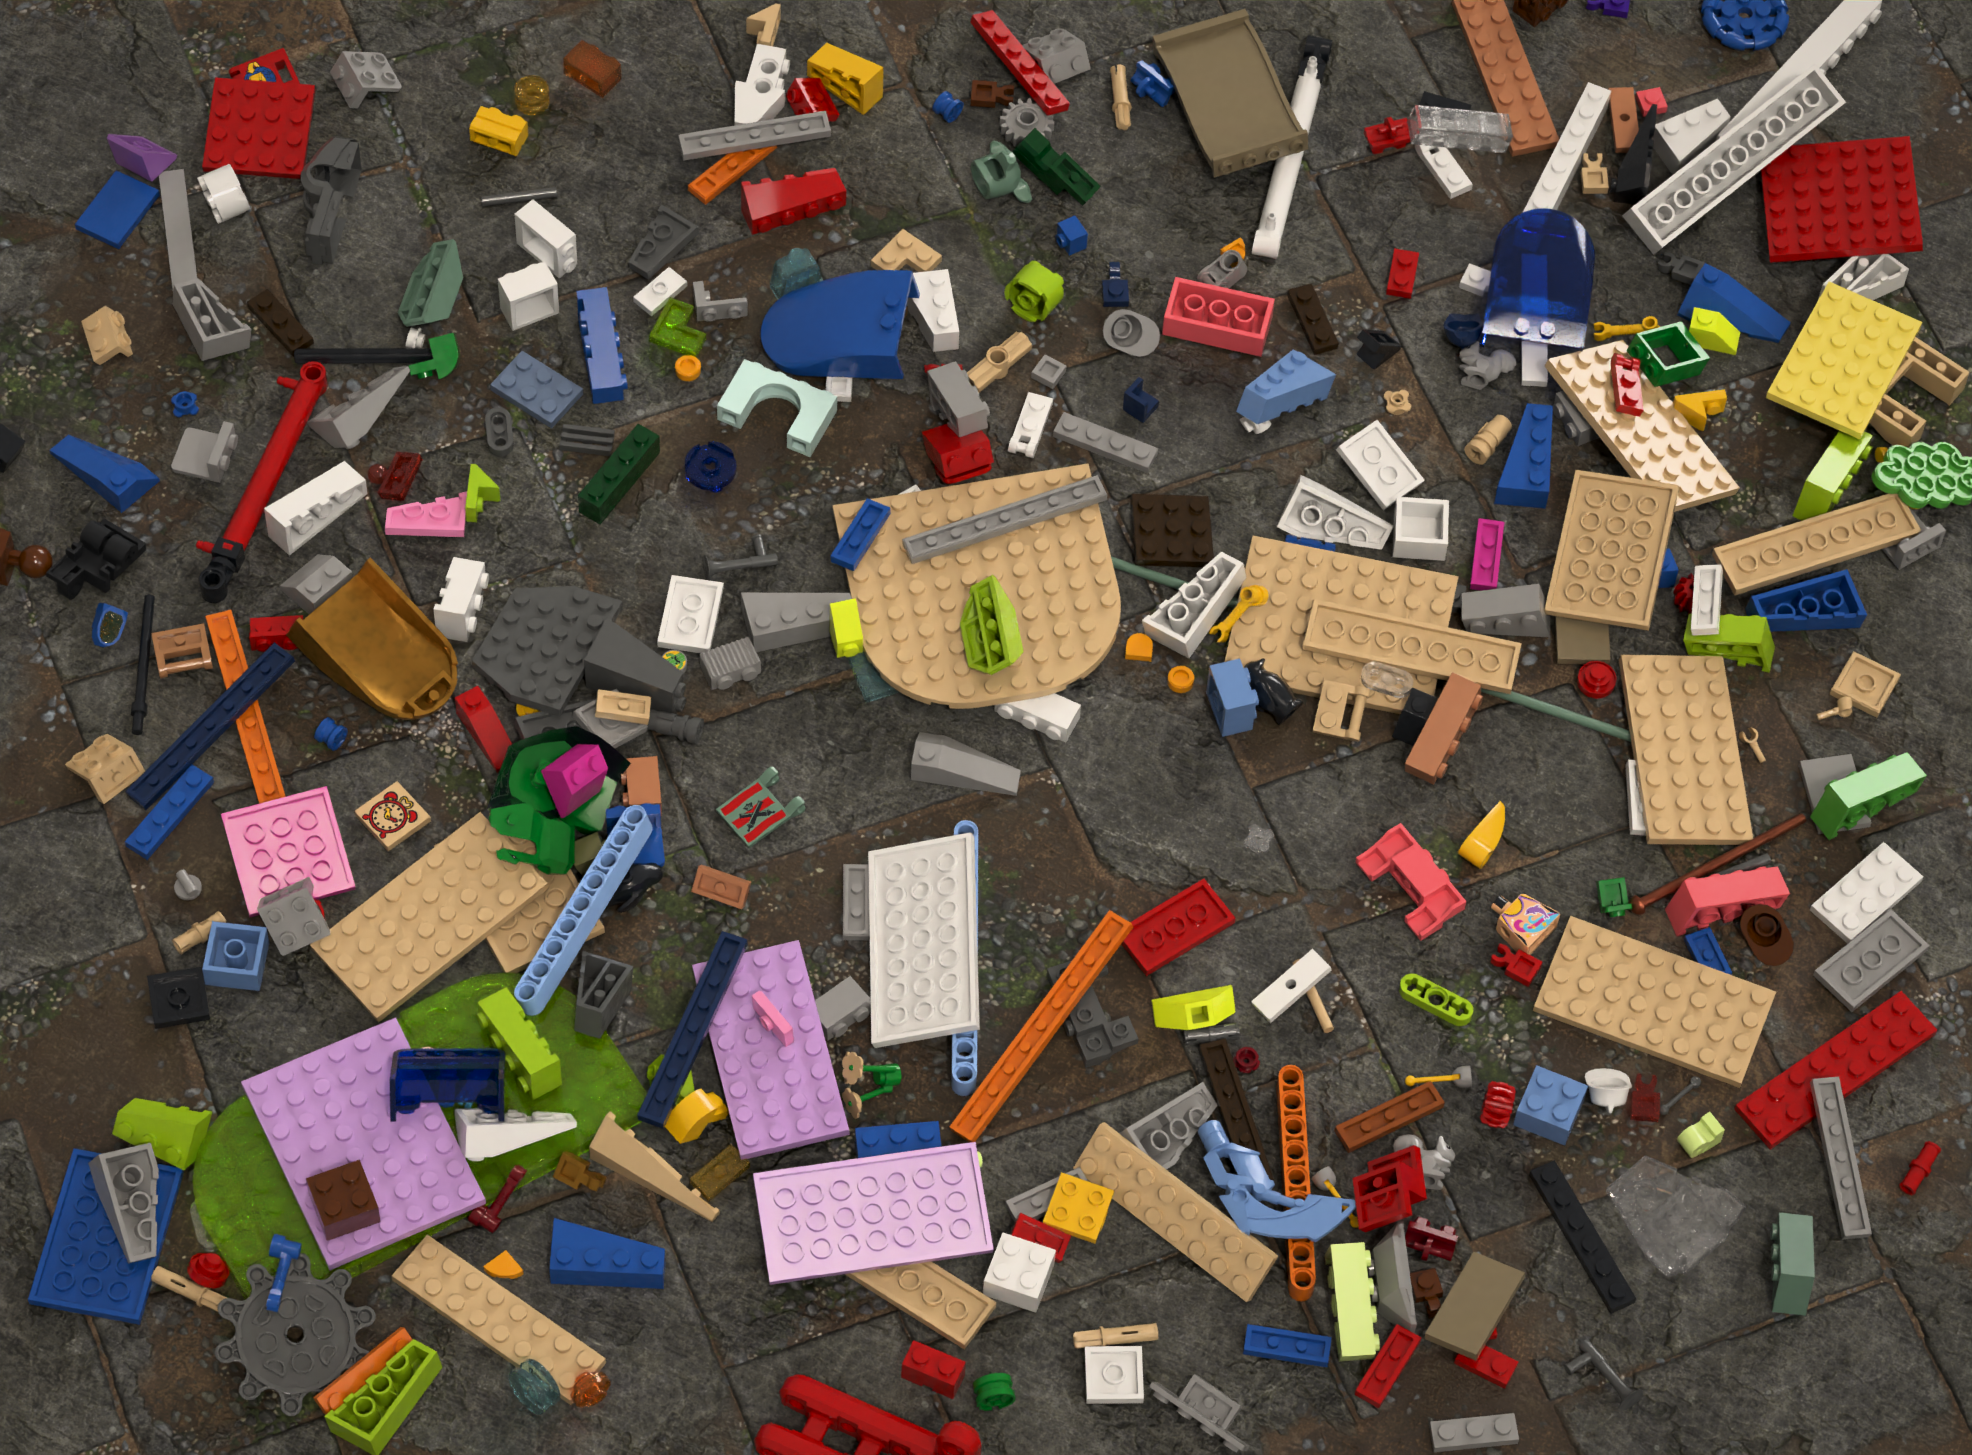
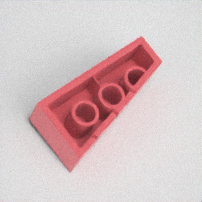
(1724, 897)

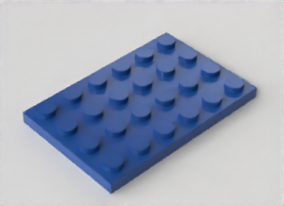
(82, 1258)

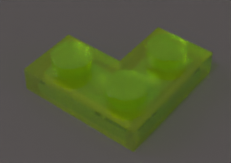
(672, 331)

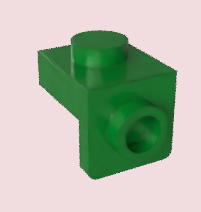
(1613, 896)

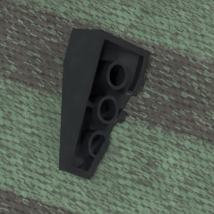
(1635, 170)

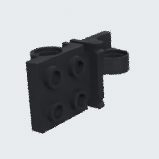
(97, 558)

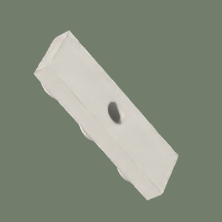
(1302, 974)

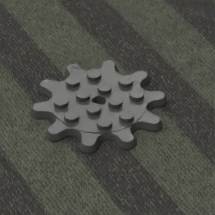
(262, 1339)

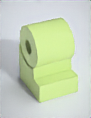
(1701, 1136)

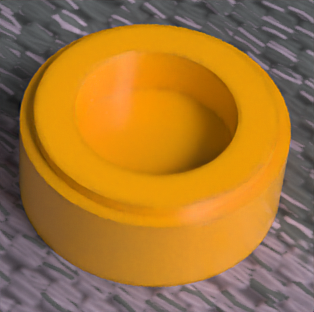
(687, 368)
(1180, 679)

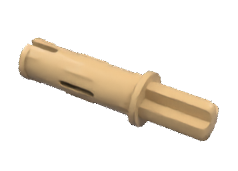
(1121, 104)
(192, 1290)
(1115, 1336)

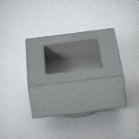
(1048, 371)

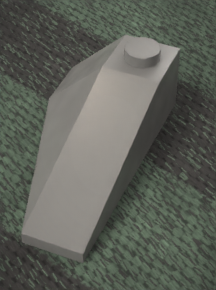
(351, 420)
(128, 1193)

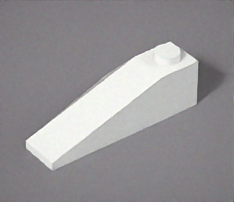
(485, 1136)

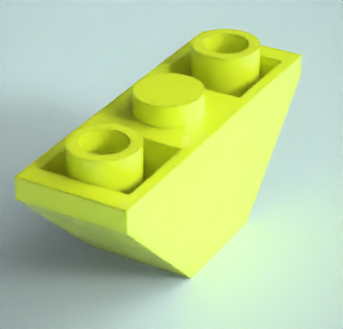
(1194, 1008)

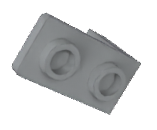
(711, 310)

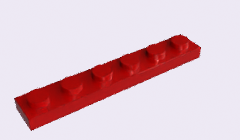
(1020, 62)

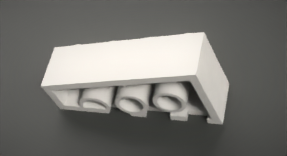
(313, 506)
(1193, 610)

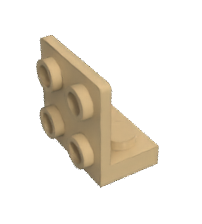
(107, 766)

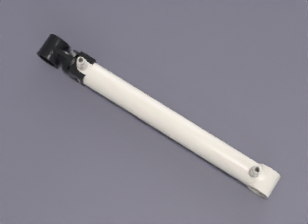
(1286, 168)

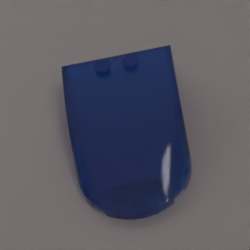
(1540, 281)

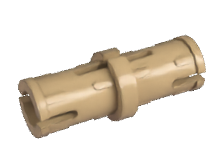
(197, 934)

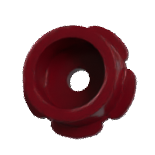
(1249, 1054)

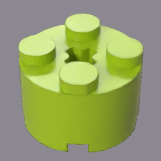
(1034, 292)

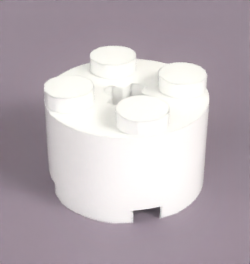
(223, 193)

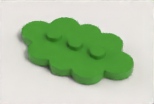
(1926, 475)

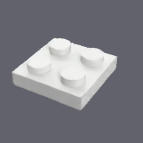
(1114, 1374)

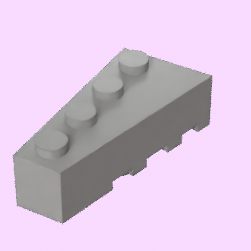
(787, 618)

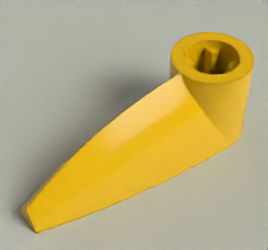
(1484, 838)

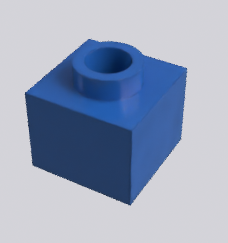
(1071, 235)

